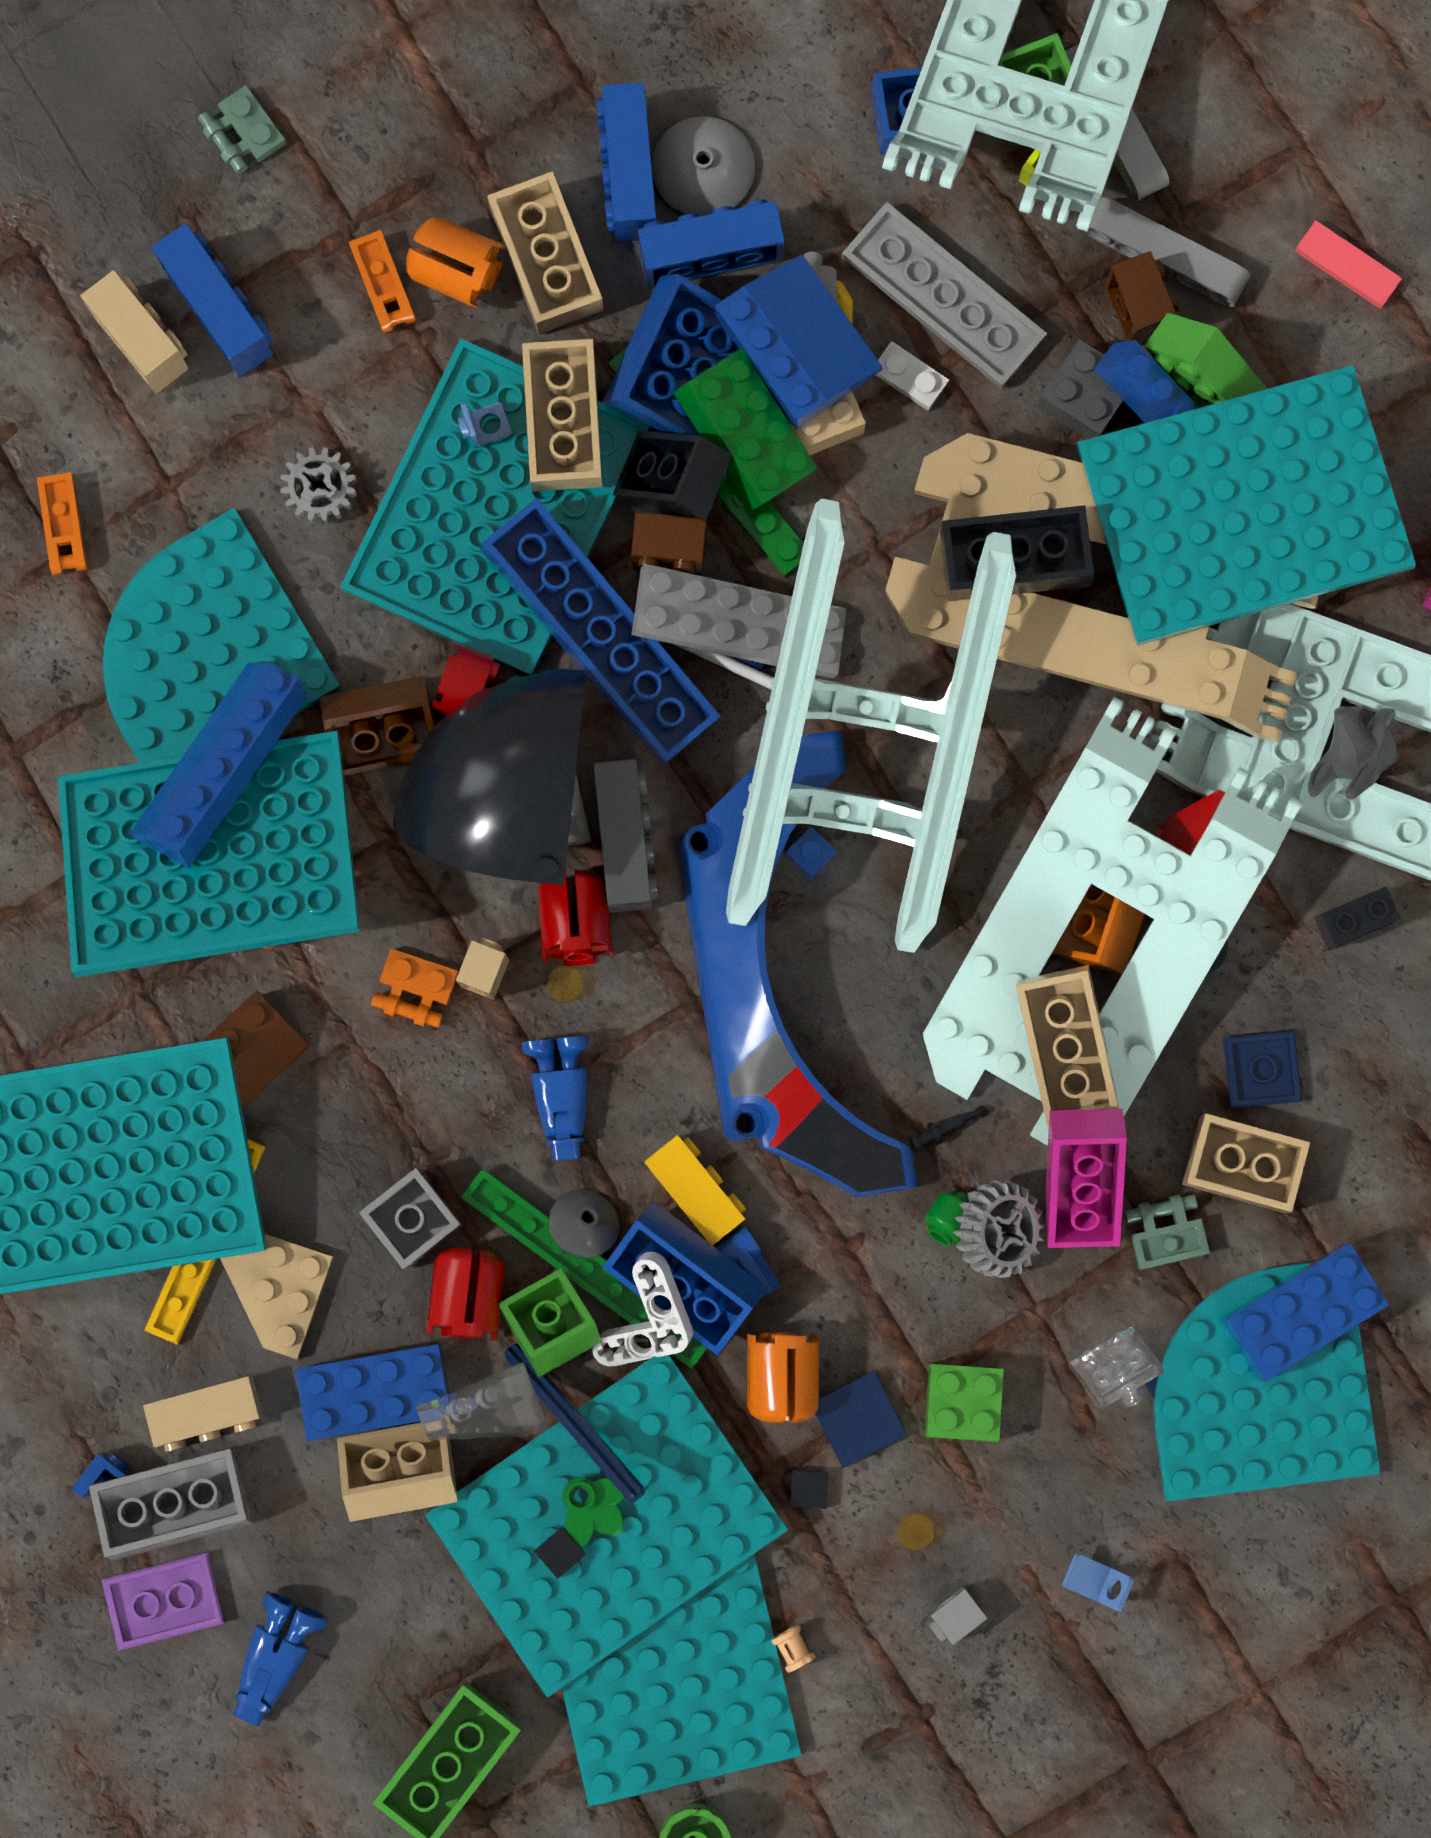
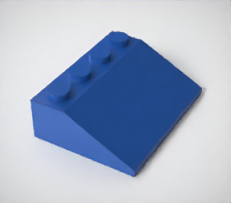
(797, 340)
(668, 349)

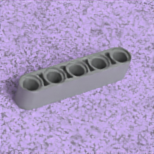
(1136, 156)
(1181, 257)

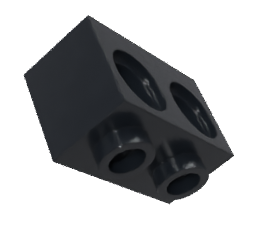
(1357, 918)

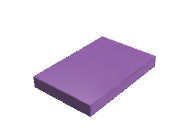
(163, 1601)

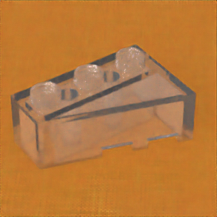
(487, 1407)

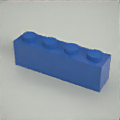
(1142, 382)

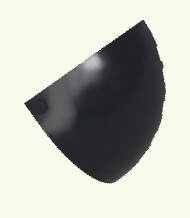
(498, 780)

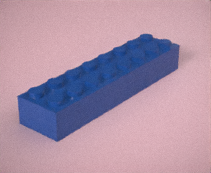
(597, 631)

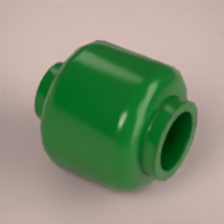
(941, 1217)

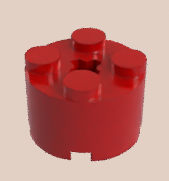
(464, 677)

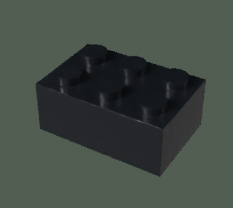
(672, 474)

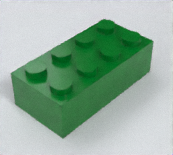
(743, 418)

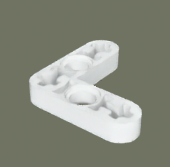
(660, 1320)

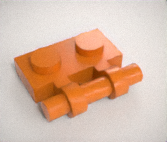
(419, 978)

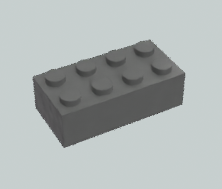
(623, 837)

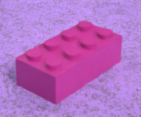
(1085, 1178)

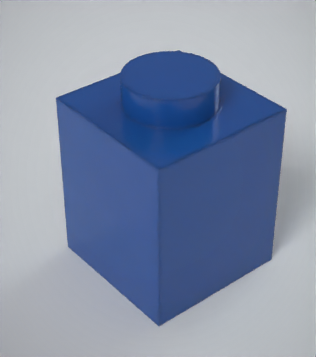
(810, 854)

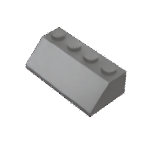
(170, 1505)

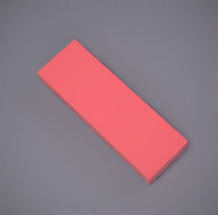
(1348, 264)

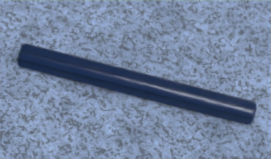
(579, 1429)

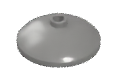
(703, 187)

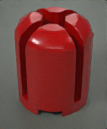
(592, 917)
(466, 1293)

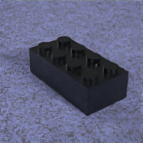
(1047, 550)

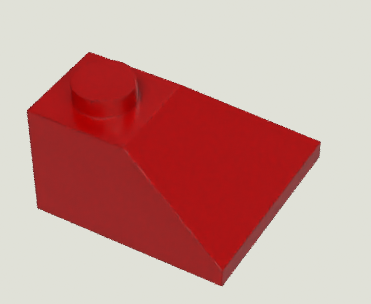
(1189, 824)

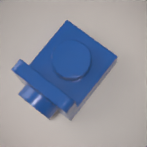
(96, 1472)

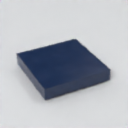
(1262, 1069)
(858, 1419)

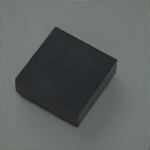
(809, 1489)
(559, 1552)

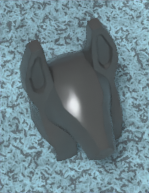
(1356, 751)

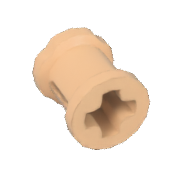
(793, 1648)

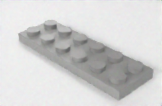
(944, 295)
(724, 618)

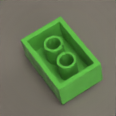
(1201, 361)

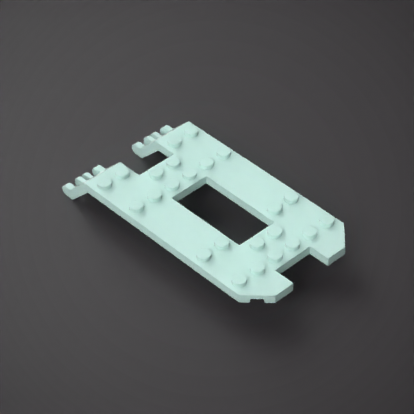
(1070, 124)
(1331, 666)
(1094, 843)

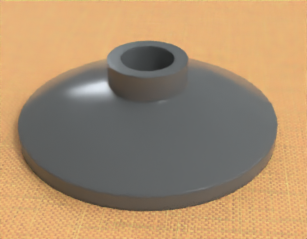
(575, 1235)

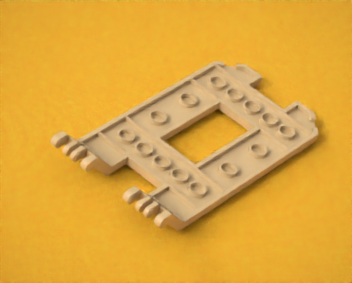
(1064, 638)

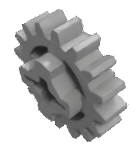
(327, 473)

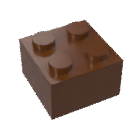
(1139, 296)
(669, 543)

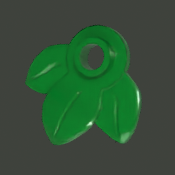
(596, 1513)

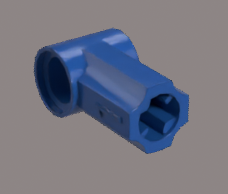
(746, 1253)

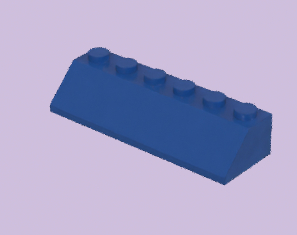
(220, 762)

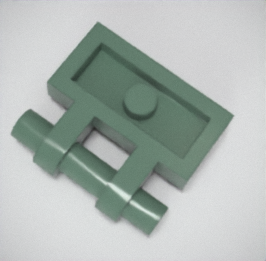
(250, 123)
(1168, 1243)

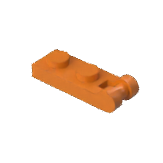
(381, 280)
(61, 522)

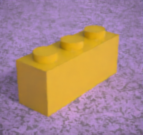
(696, 1189)

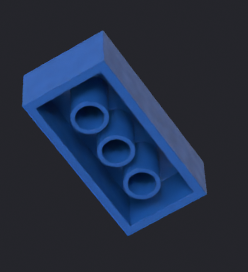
(628, 154)
(712, 242)
(209, 295)
(710, 1284)
(1304, 1312)
(369, 1391)

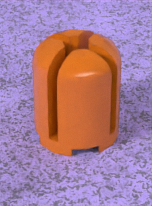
(462, 246)
(782, 1376)

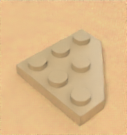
(280, 1291)

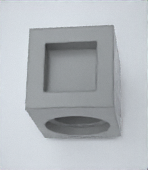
(956, 1617)

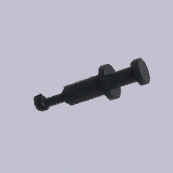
(937, 1132)

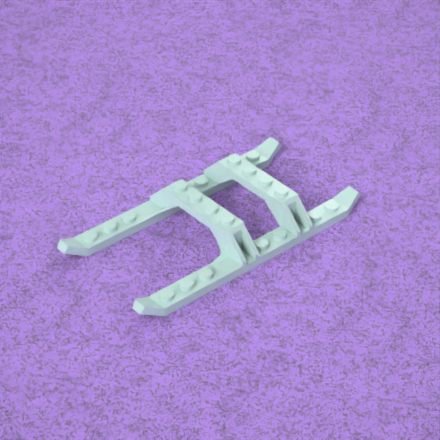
(800, 696)

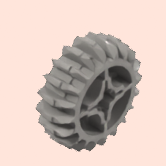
(1008, 1228)

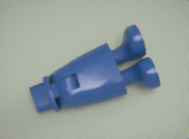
(560, 1093)
(274, 1656)

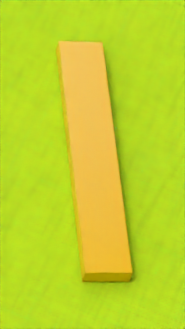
(185, 1287)

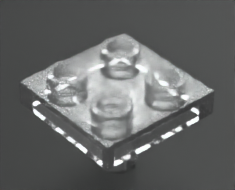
(1118, 1369)

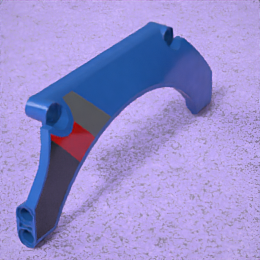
(749, 1048)

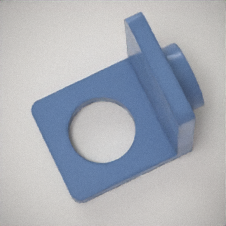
(471, 421)
(1096, 1581)

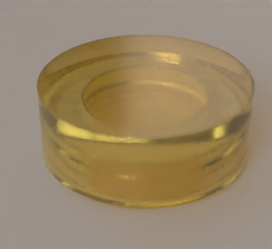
(565, 984)
(915, 1531)

